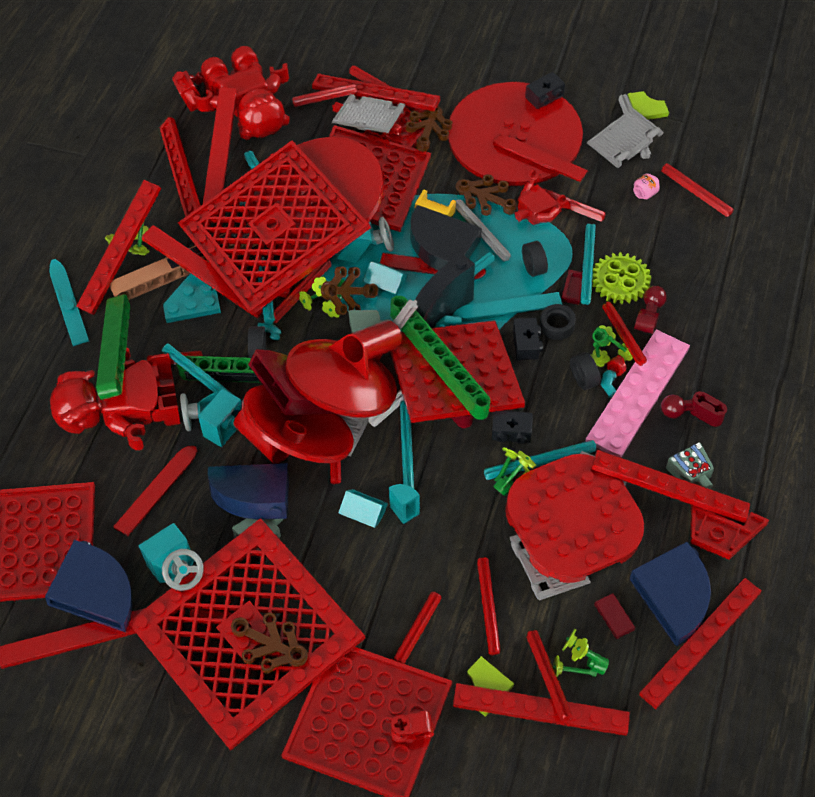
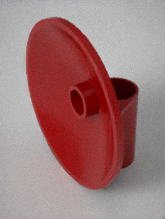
(347, 372)
(276, 435)

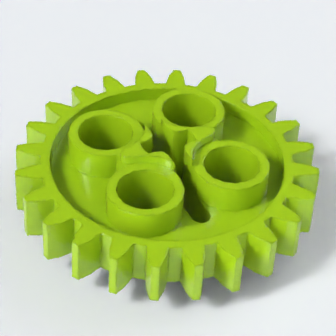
(621, 278)

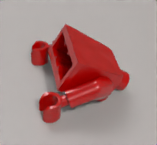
(186, 87)
(537, 204)

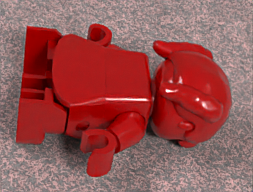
(256, 106)
(78, 406)

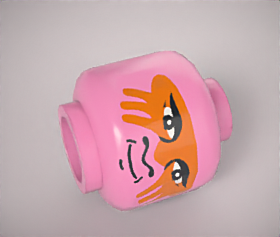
(646, 186)

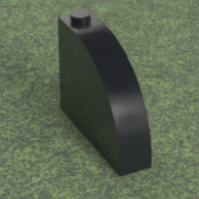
(441, 238)
(447, 290)

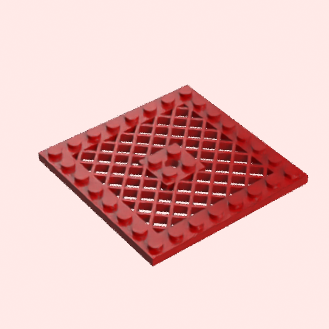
(289, 159)
(283, 690)

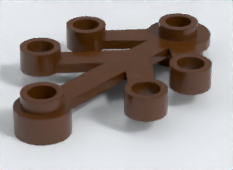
(423, 141)
(467, 187)
(330, 290)
(271, 644)

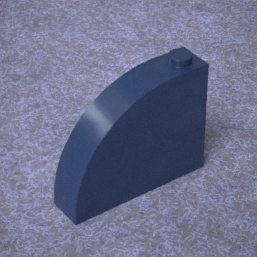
(251, 490)
(92, 587)
(675, 591)

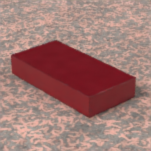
(572, 287)
(614, 616)

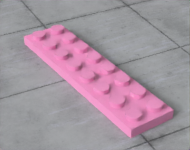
(637, 394)

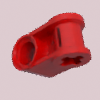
(414, 726)

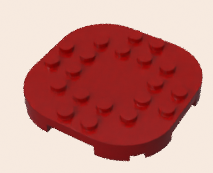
(574, 518)

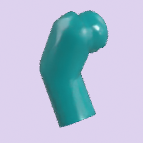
(448, 320)
(275, 331)
(606, 382)

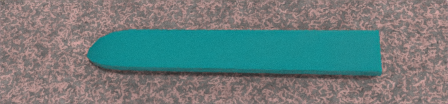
(67, 303)
(507, 306)

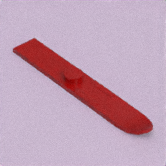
(540, 157)
(413, 264)
(155, 490)

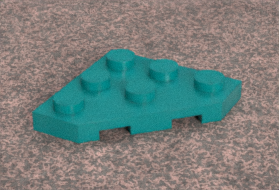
(191, 300)

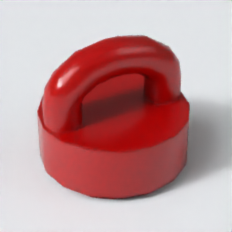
(617, 364)

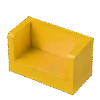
(446, 210)

